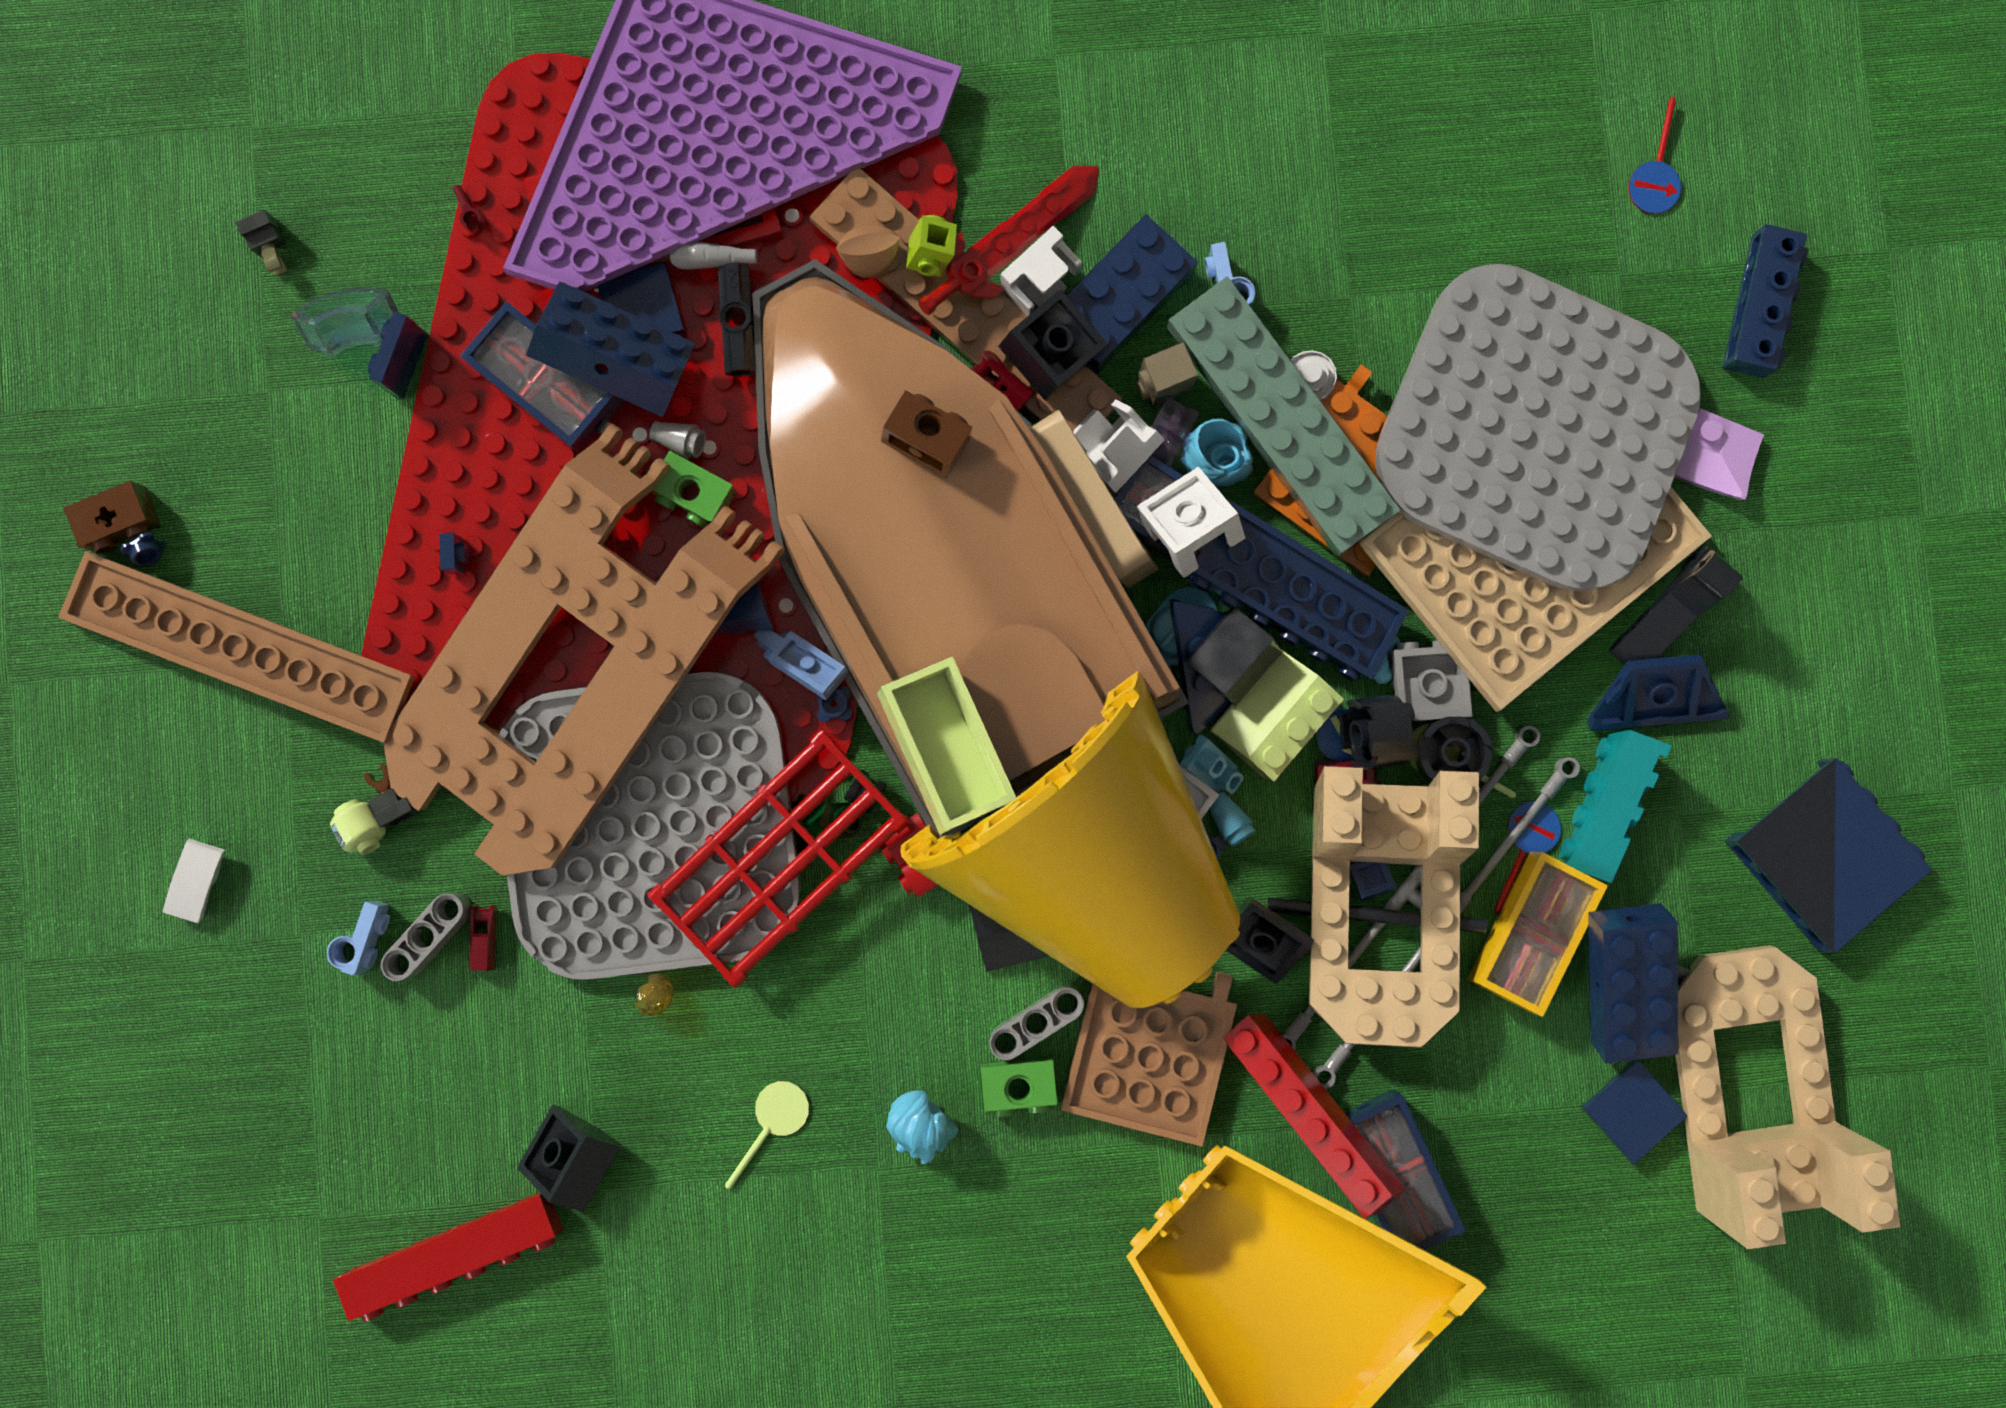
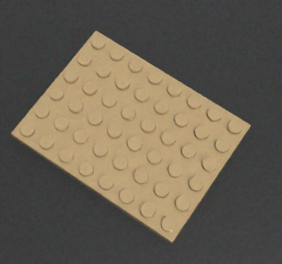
(1505, 623)

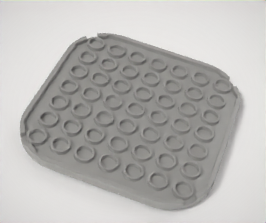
(1538, 427)
(677, 788)

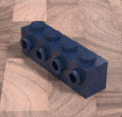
(1765, 301)

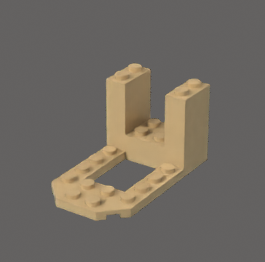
(1390, 826)
(1758, 1174)

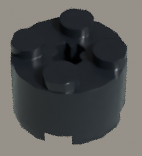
(1378, 731)
(1453, 731)

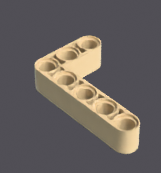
(1093, 499)

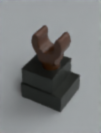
(388, 807)

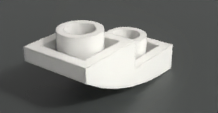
(193, 880)

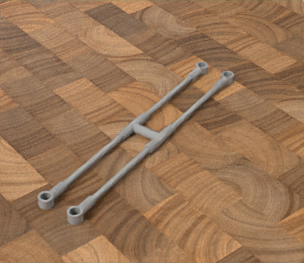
(1409, 890)

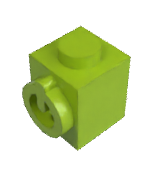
(931, 245)

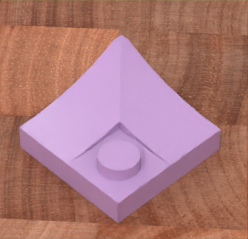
(1719, 456)

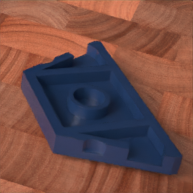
(1190, 627)
(1659, 694)

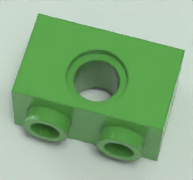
(713, 494)
(998, 1076)

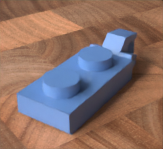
(802, 661)

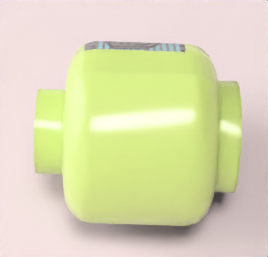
(356, 827)

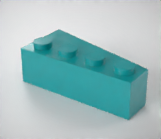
(1612, 803)

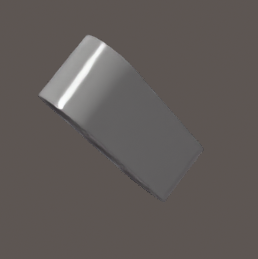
(410, 942)
(1026, 1038)

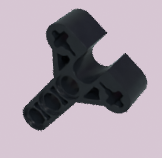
(1695, 588)

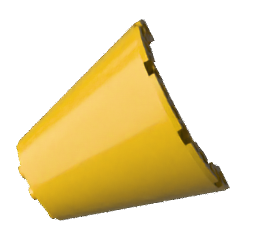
(1100, 862)
(1288, 1291)

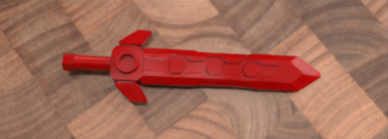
(1010, 238)

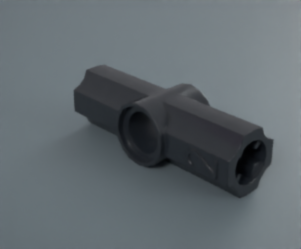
(734, 300)

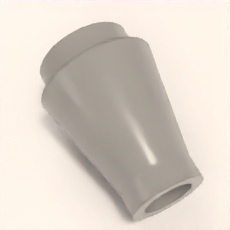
(680, 438)

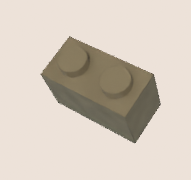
(1166, 375)

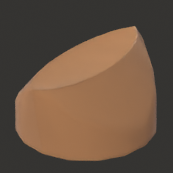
(868, 250)

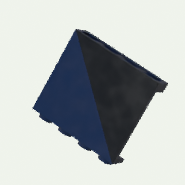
(1830, 857)

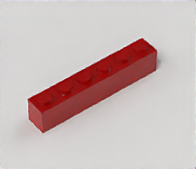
(1314, 1115)
(447, 1256)

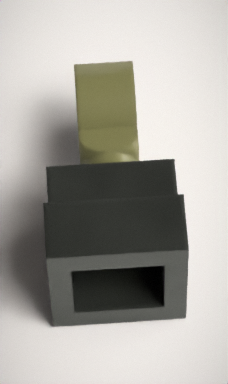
(263, 238)

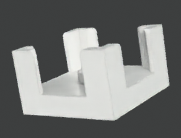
(1188, 517)

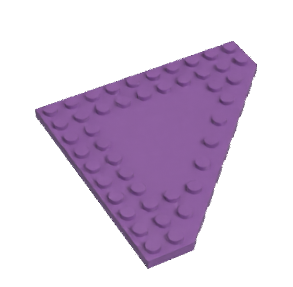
(708, 121)

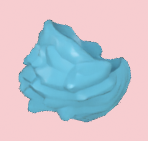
(1219, 452)
(919, 1126)

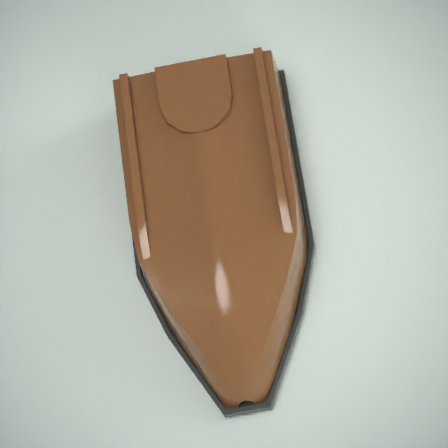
(929, 564)

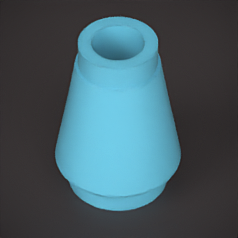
(1231, 820)

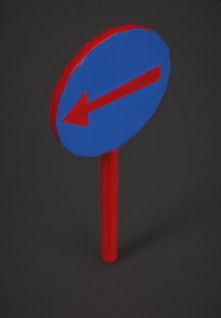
(1655, 184)
(1538, 836)

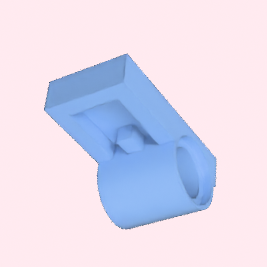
(1218, 267)
(371, 923)

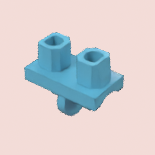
(1211, 766)

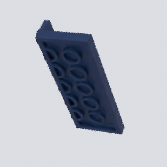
(1300, 597)

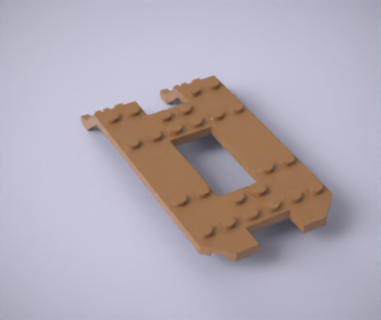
(655, 642)

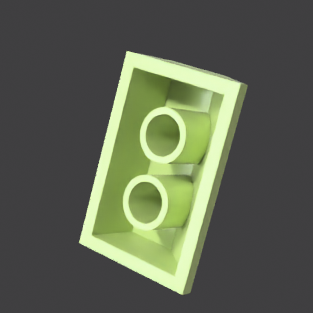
(1277, 716)

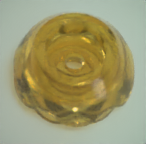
(655, 995)

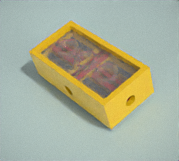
(1537, 933)

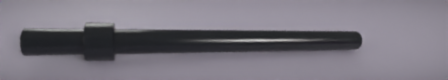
(1373, 914)

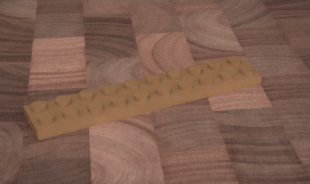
(963, 321)
(236, 647)

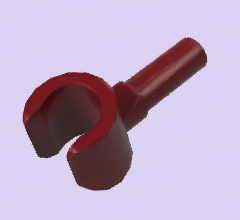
(466, 207)

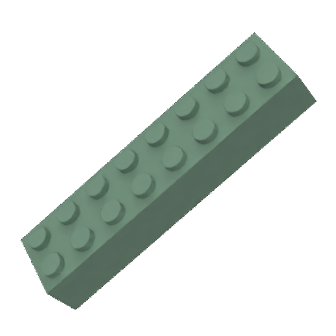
(1282, 416)

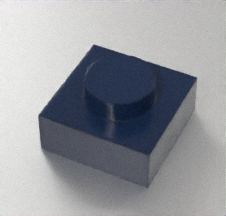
(453, 553)
(1371, 879)

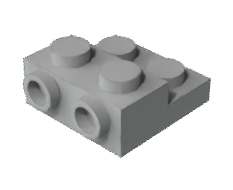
(1430, 681)

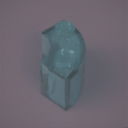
(344, 319)

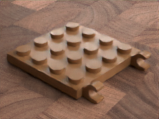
(1151, 1063)

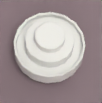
(1316, 371)

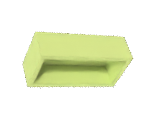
(946, 745)

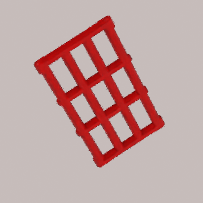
(740, 869)

